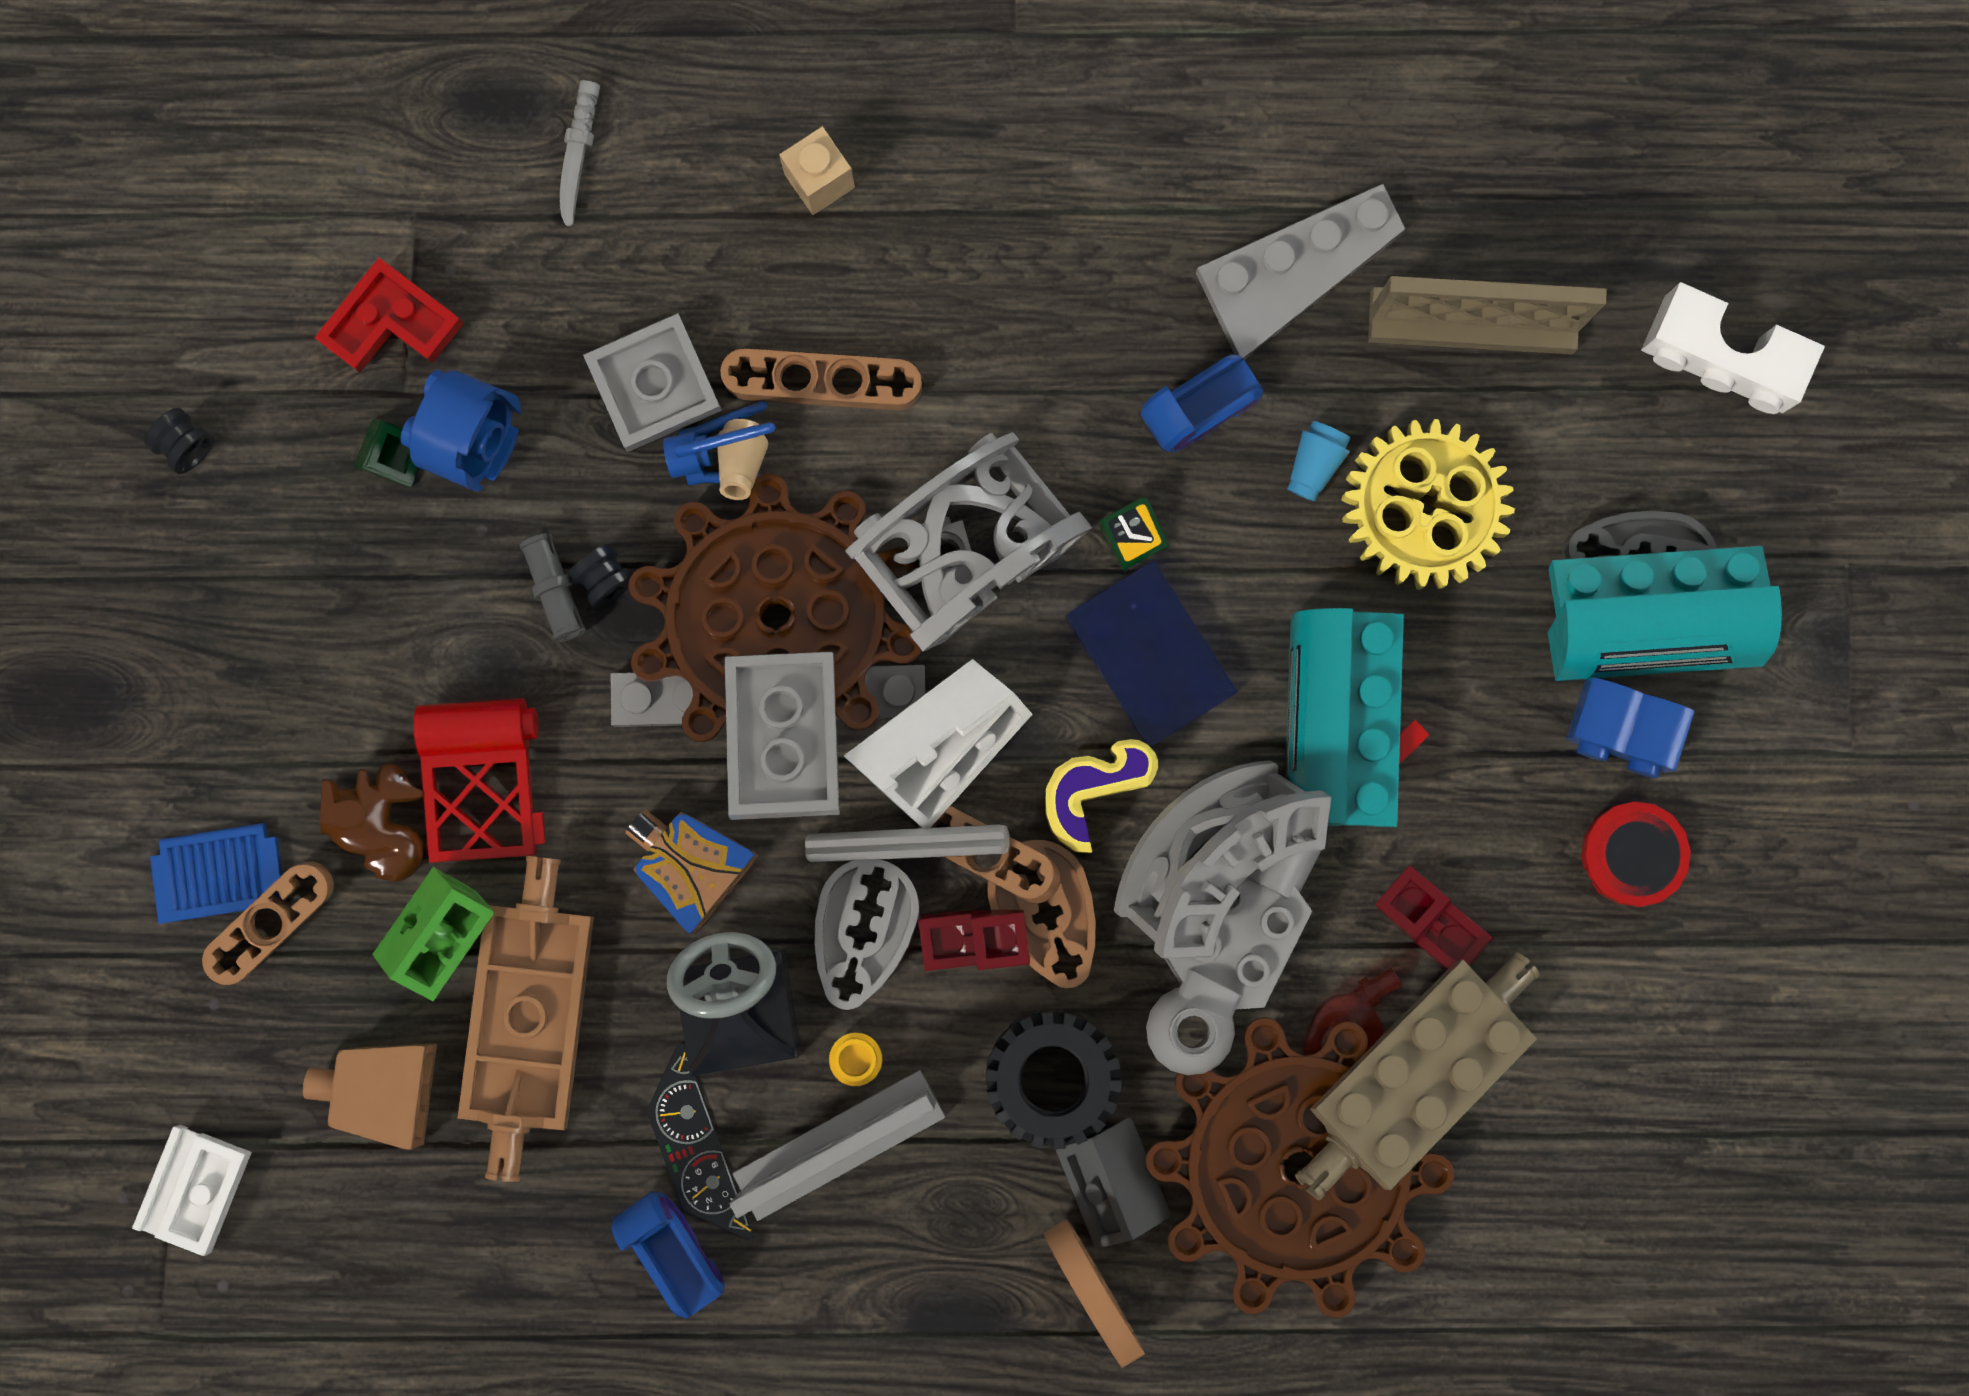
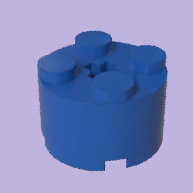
(462, 429)

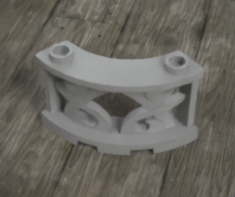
(1040, 518)
(1256, 824)

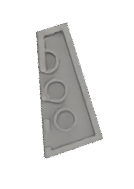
(1285, 273)

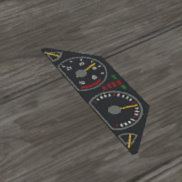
(693, 1148)

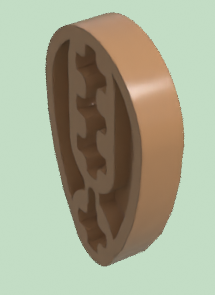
(1074, 926)
(1093, 1292)

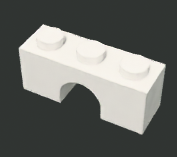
(1690, 339)

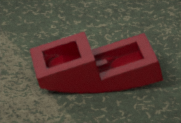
(1432, 920)
(974, 938)

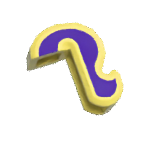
(1090, 779)

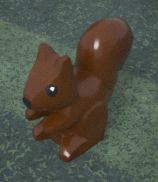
(361, 822)

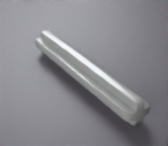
(907, 843)

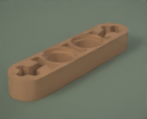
(820, 388)

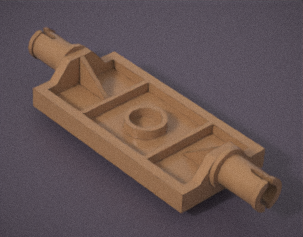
(525, 1019)

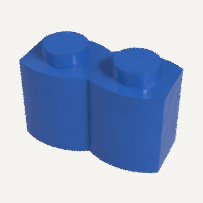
(1629, 726)

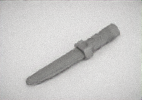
(577, 140)

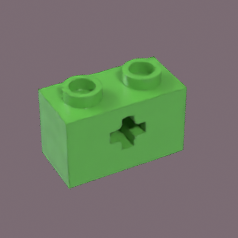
(433, 934)

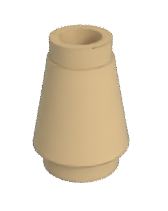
(740, 461)

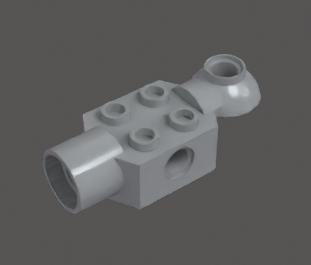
(1243, 970)

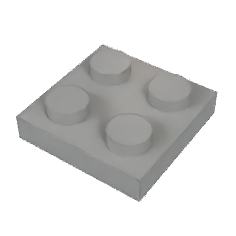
(652, 382)

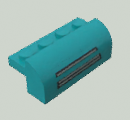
(1663, 613)
(1346, 712)

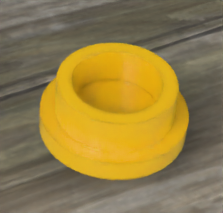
(855, 1059)

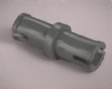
(552, 587)

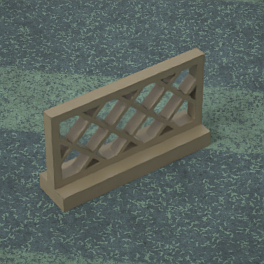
(1481, 314)

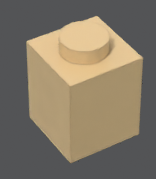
(817, 170)

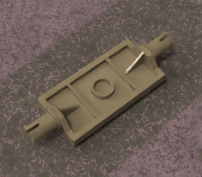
(1421, 1076)

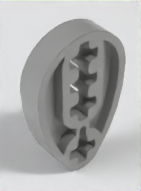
(836, 913)

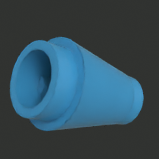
(1317, 459)

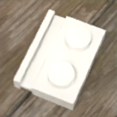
(192, 1190)

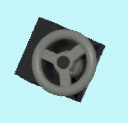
(734, 1008)

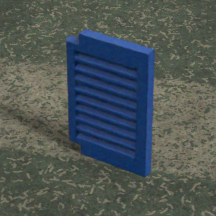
(214, 872)

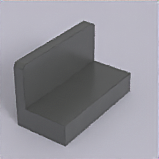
(1114, 1185)

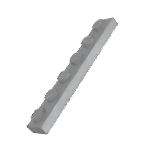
(666, 700)

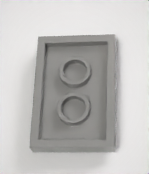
(781, 736)

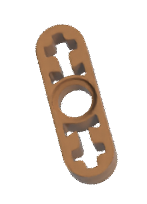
(1014, 883)
(250, 958)

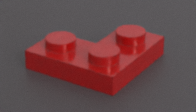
(385, 305)

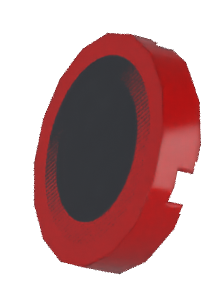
(1636, 854)

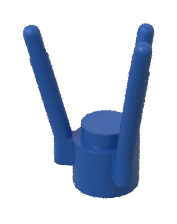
(691, 449)

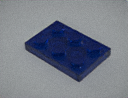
(1151, 654)

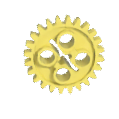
(1441, 460)

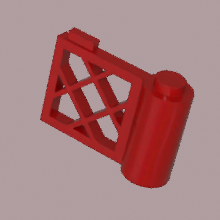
(478, 735)

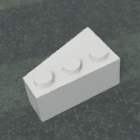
(941, 742)

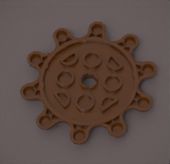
(759, 562)
(1248, 1202)

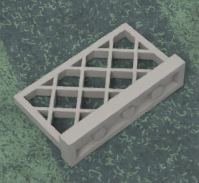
(836, 1146)

